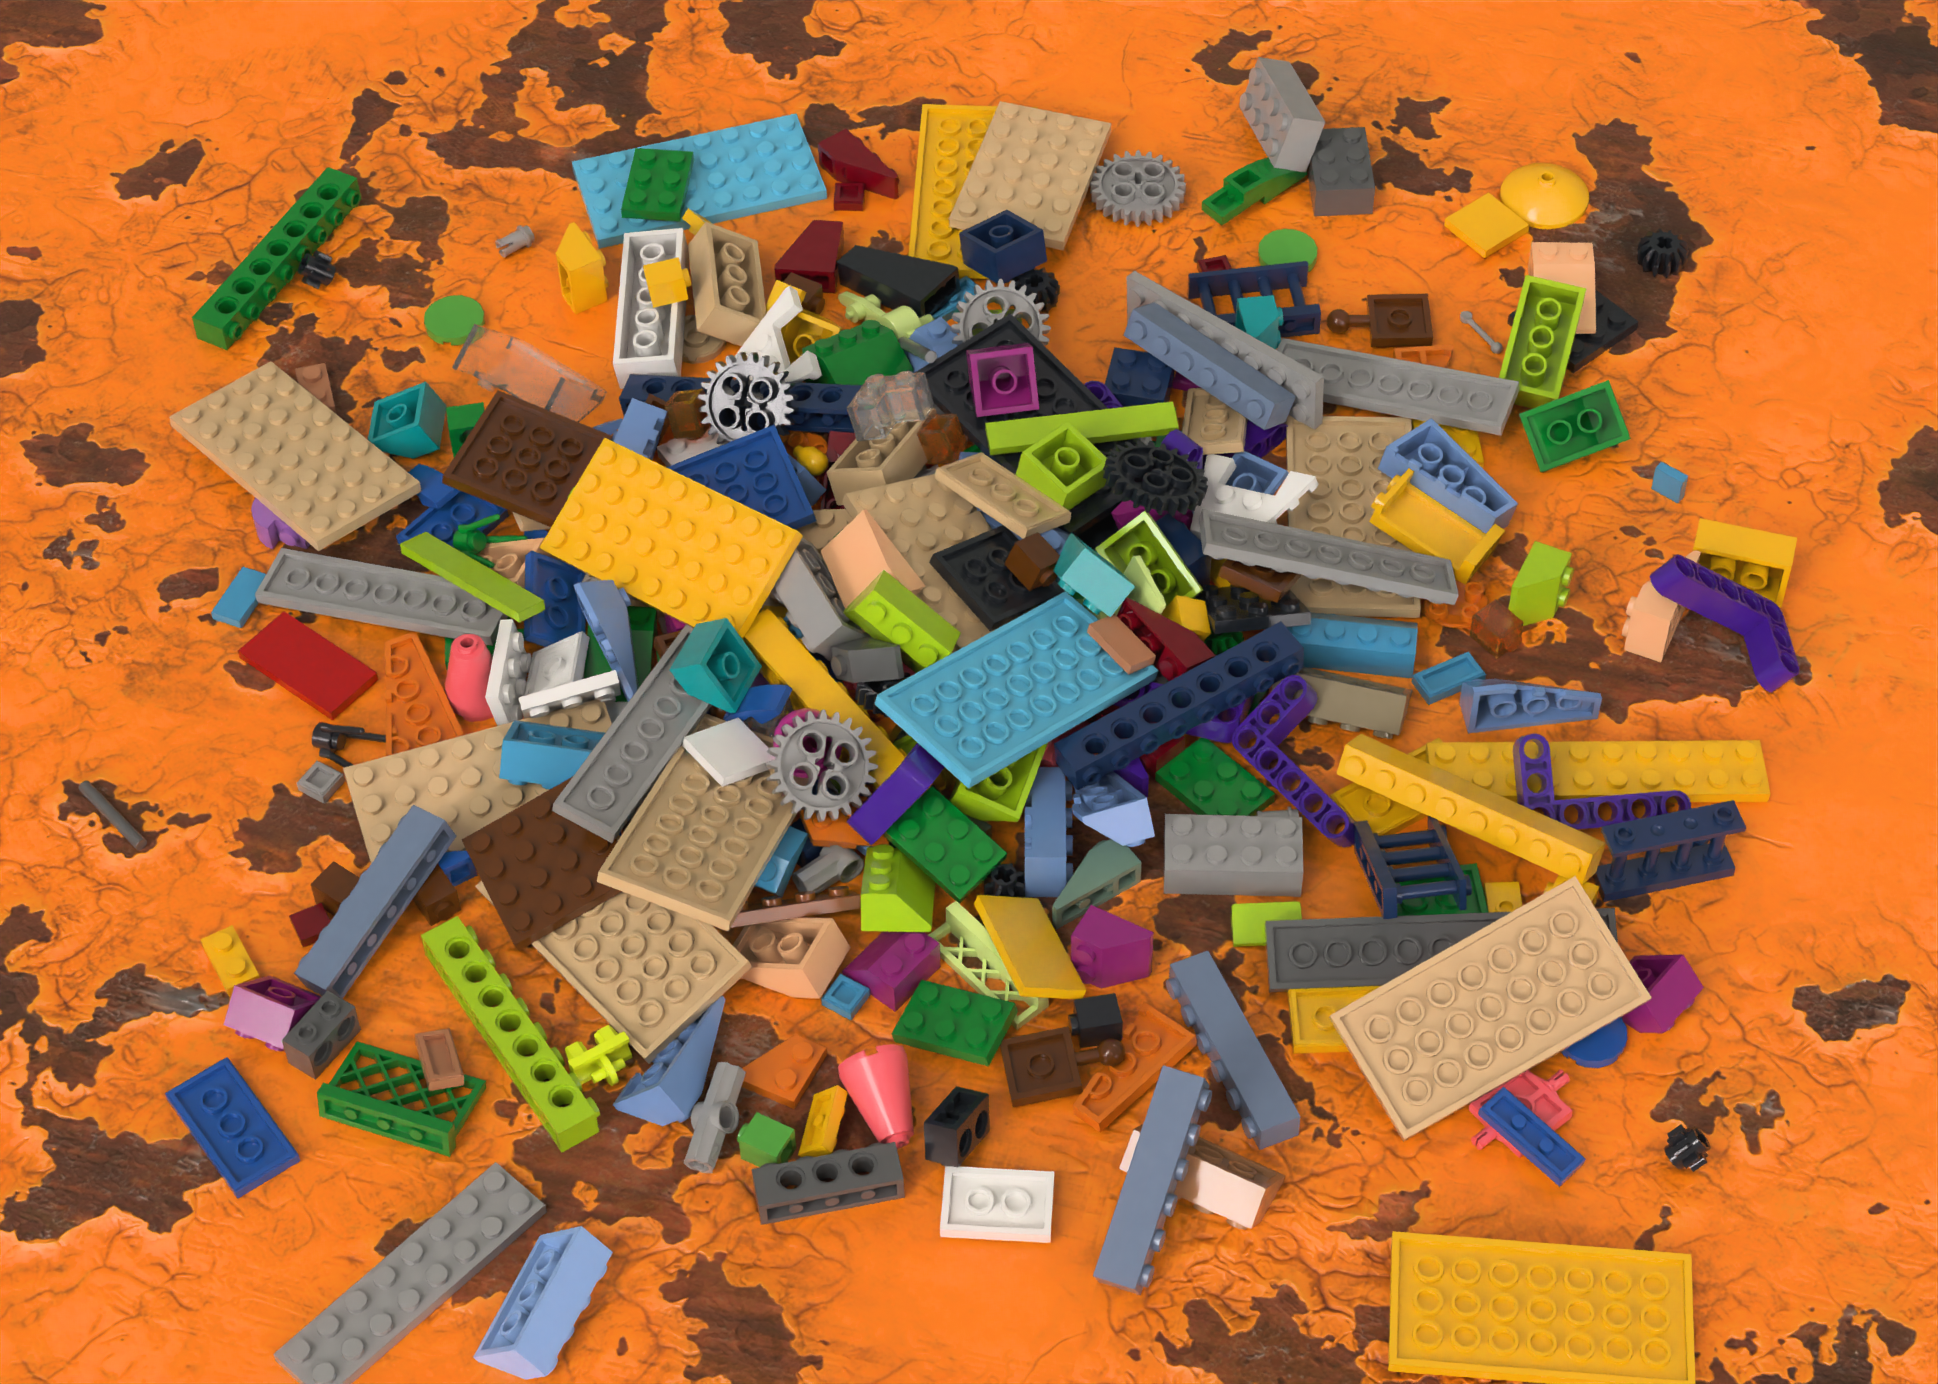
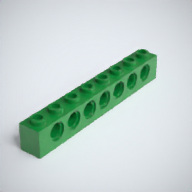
(276, 258)

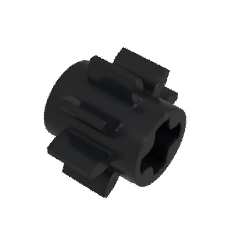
(316, 269)
(1004, 882)
(1687, 1148)

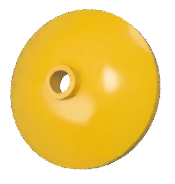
(1545, 195)

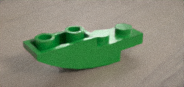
(1246, 187)

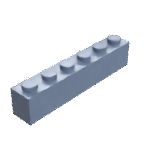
(1209, 365)
(375, 903)
(1233, 1050)
(1152, 1180)

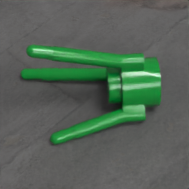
(472, 541)

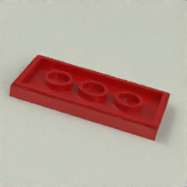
(308, 665)

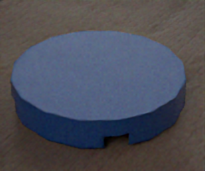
(1600, 1047)

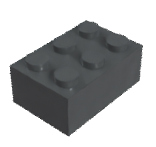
(1341, 173)

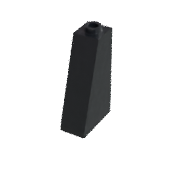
(899, 279)

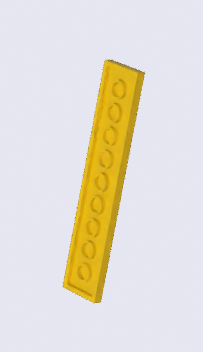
(1607, 768)

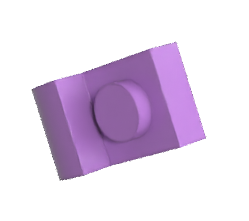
(272, 529)

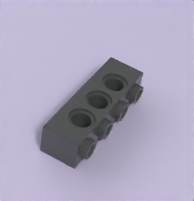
(816, 1197)

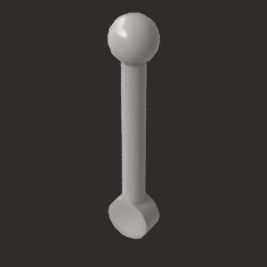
(1466, 317)

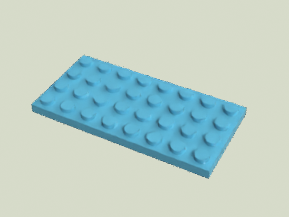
(732, 177)
(1010, 691)

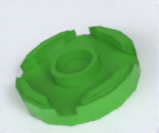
(1287, 247)
(452, 319)

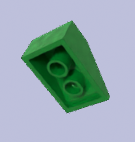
(1574, 426)
(643, 629)

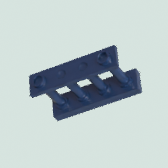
(1297, 320)
(1674, 868)
(1384, 879)

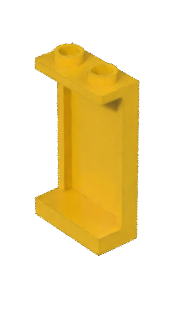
(1432, 528)

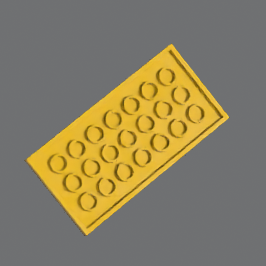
(946, 152)
(670, 540)
(1539, 1311)

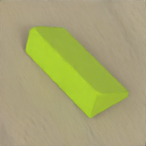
(1250, 918)

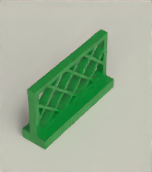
(389, 1116)

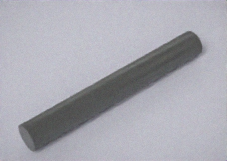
(917, 349)
(112, 815)

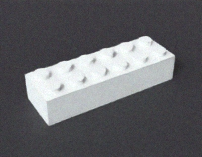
(648, 337)

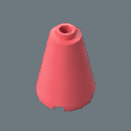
(468, 678)
(881, 1092)

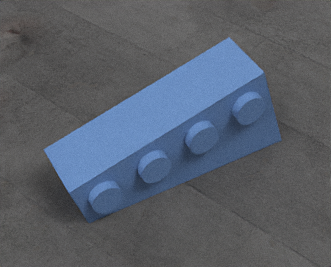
(641, 428)
(1449, 476)
(1046, 834)

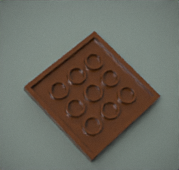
(523, 458)
(539, 868)

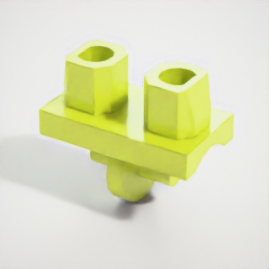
(601, 1060)

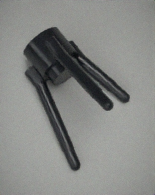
(333, 737)

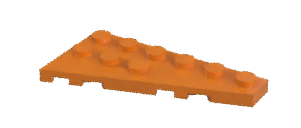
(414, 698)

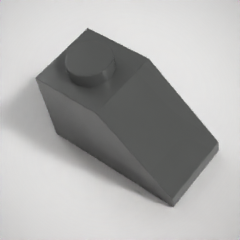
(867, 660)

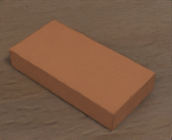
(1121, 644)
(439, 1059)

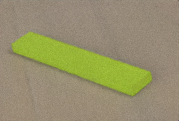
(1094, 425)
(473, 577)

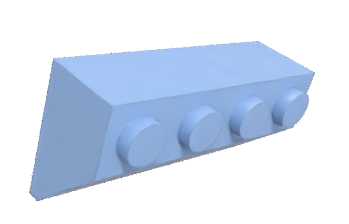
(544, 1303)

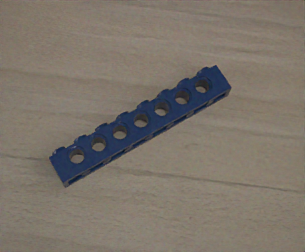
(819, 405)
(1227, 676)

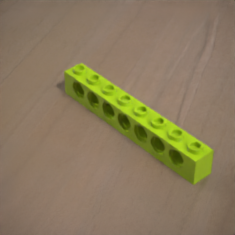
(564, 1124)

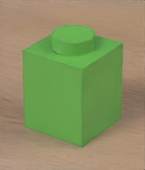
(766, 1141)

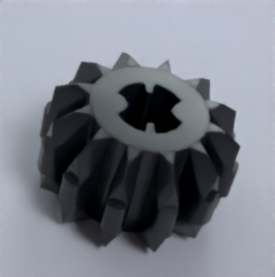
(1662, 253)
(1042, 284)

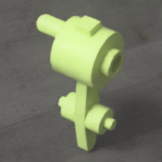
(900, 320)

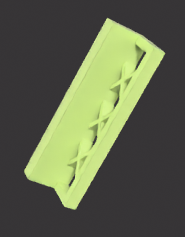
(980, 945)

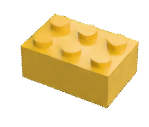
(1747, 556)

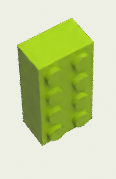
(1542, 339)

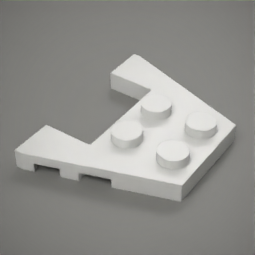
(769, 341)
(1245, 502)

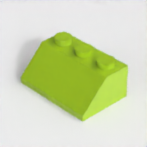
(1146, 539)
(899, 617)
(1001, 794)
(895, 893)

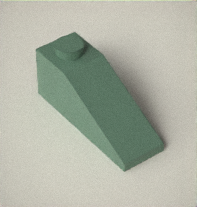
(1100, 877)

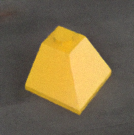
(806, 330)

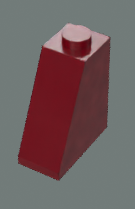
(815, 255)

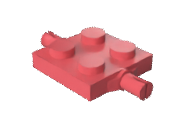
(1535, 1094)

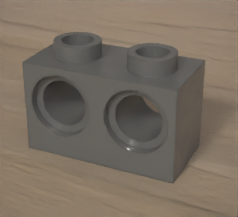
(321, 1034)

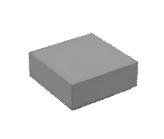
(320, 782)

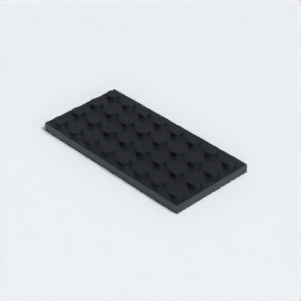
(1057, 394)

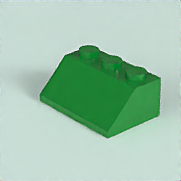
(858, 354)

